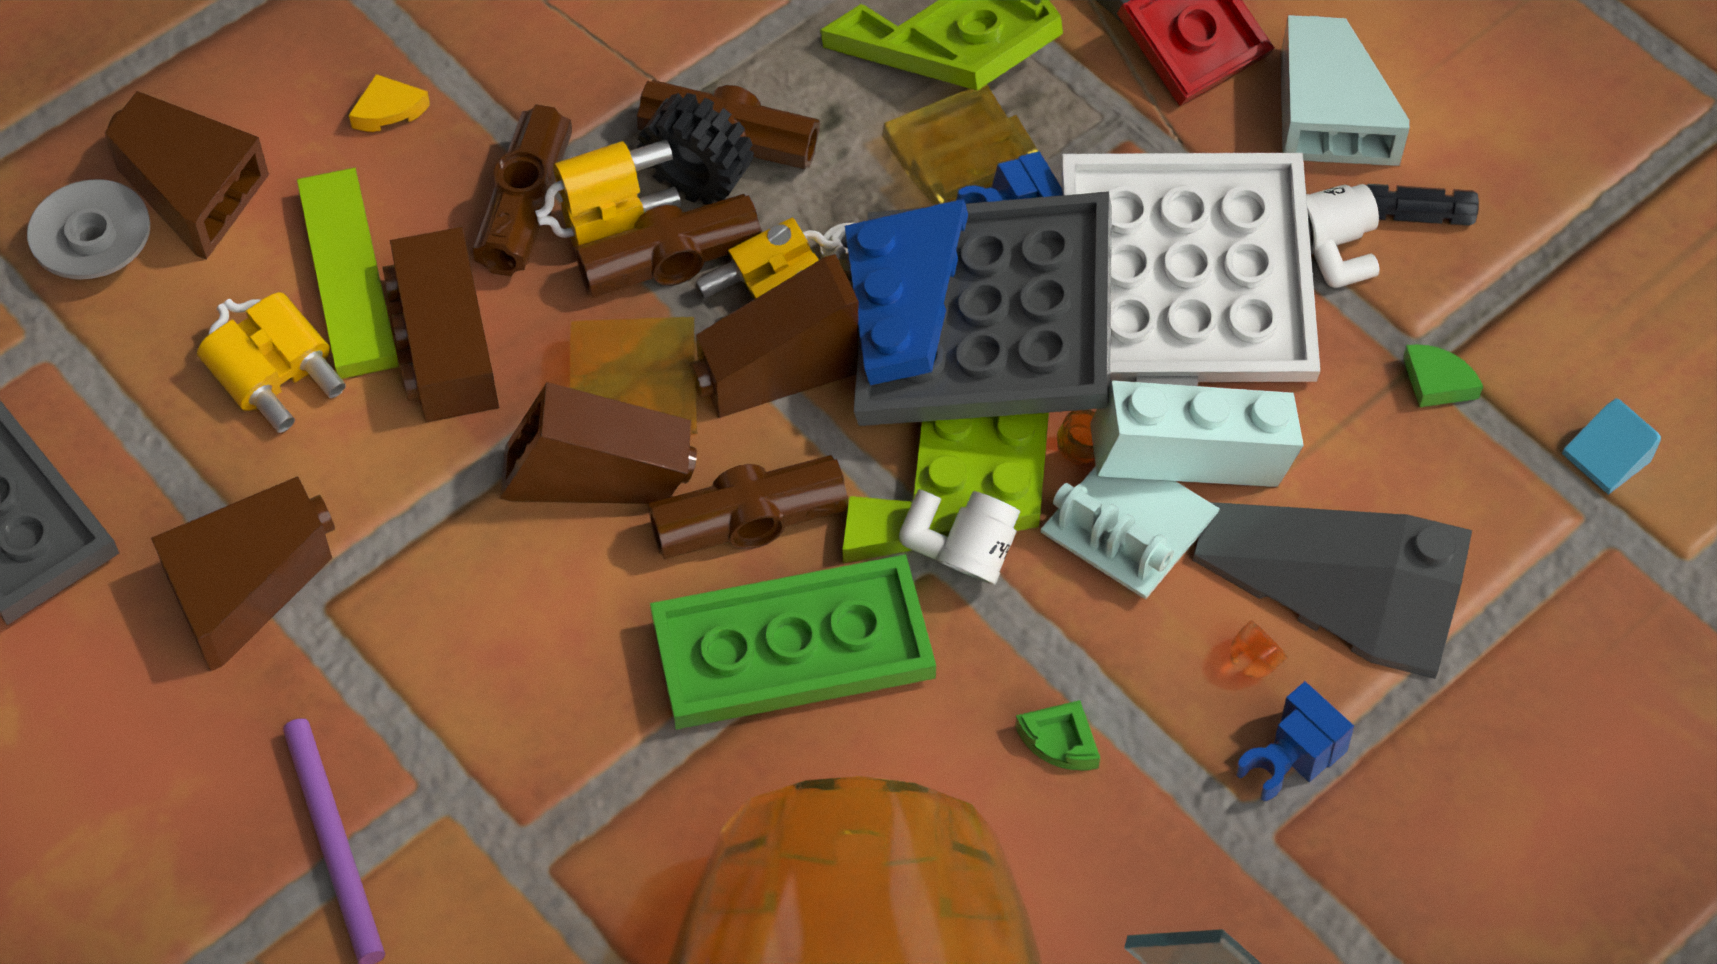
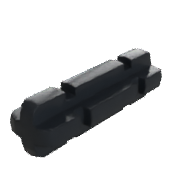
(1426, 204)

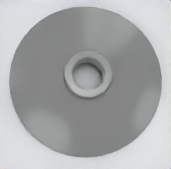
(88, 229)

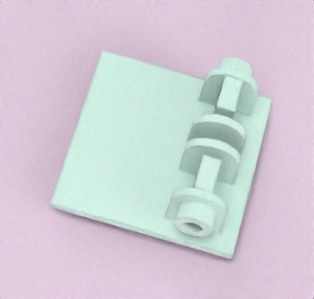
(1129, 526)

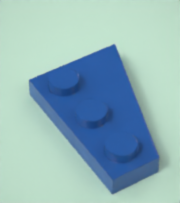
(901, 286)

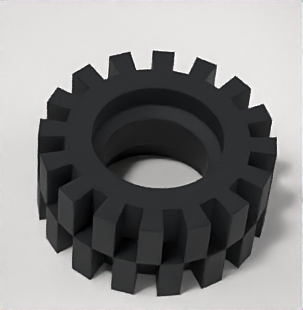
(704, 148)

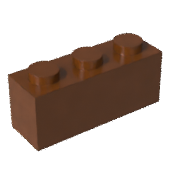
(440, 325)

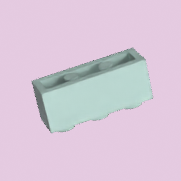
(1196, 434)

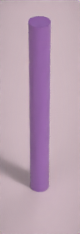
(333, 842)

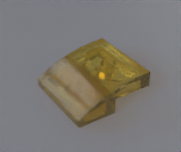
(956, 143)
(637, 363)

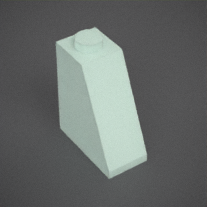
(1336, 97)

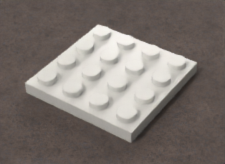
(1206, 264)

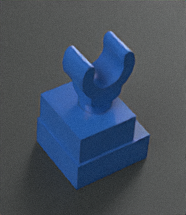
(1016, 179)
(1307, 739)

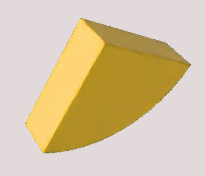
(387, 103)

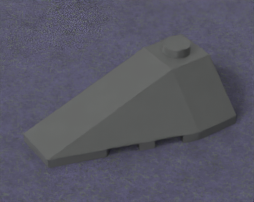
(1361, 575)

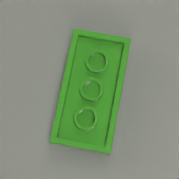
(792, 641)

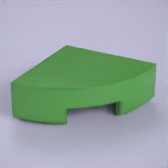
(1440, 376)
(1060, 736)

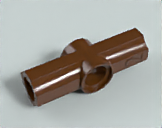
(773, 132)
(521, 189)
(666, 245)
(748, 506)

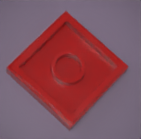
(1195, 41)

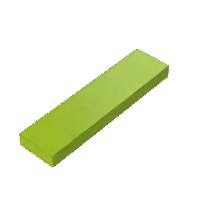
(347, 273)

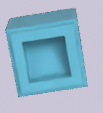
(1613, 446)

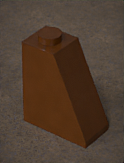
(187, 167)
(781, 341)
(595, 451)
(244, 564)

